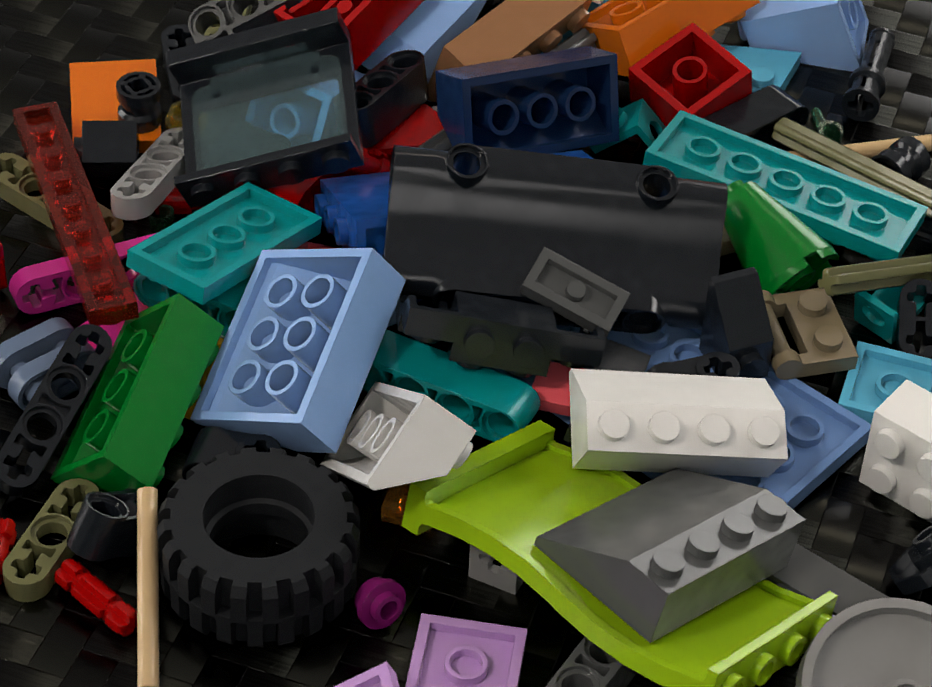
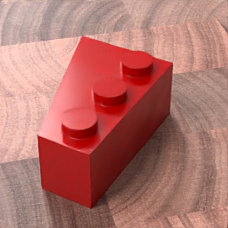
(367, 20)

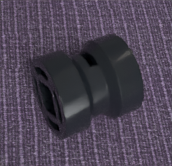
(139, 100)
(906, 157)

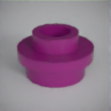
(379, 602)

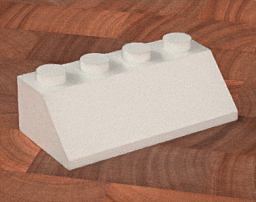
(675, 423)
(400, 440)

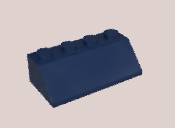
(532, 101)

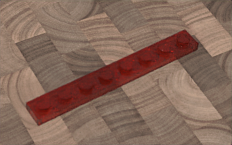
(75, 215)

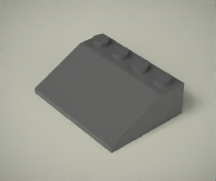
(675, 547)

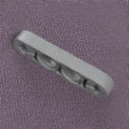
(149, 178)

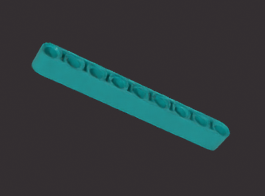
(479, 397)

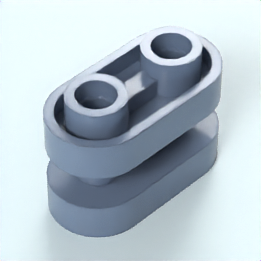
(30, 355)

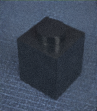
(107, 148)

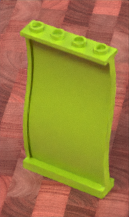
(528, 487)

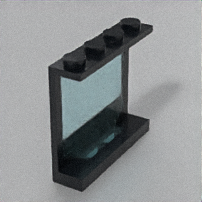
(267, 106)

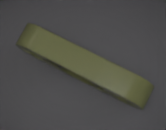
(50, 519)

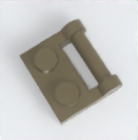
(815, 330)

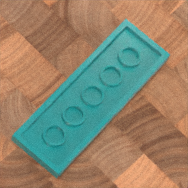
(827, 201)

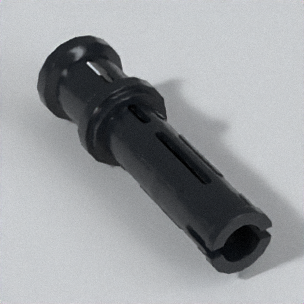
(868, 81)

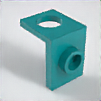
(635, 120)
(879, 311)

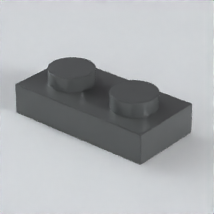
(574, 292)

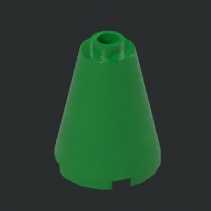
(774, 240)

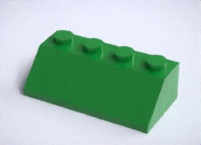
(141, 397)

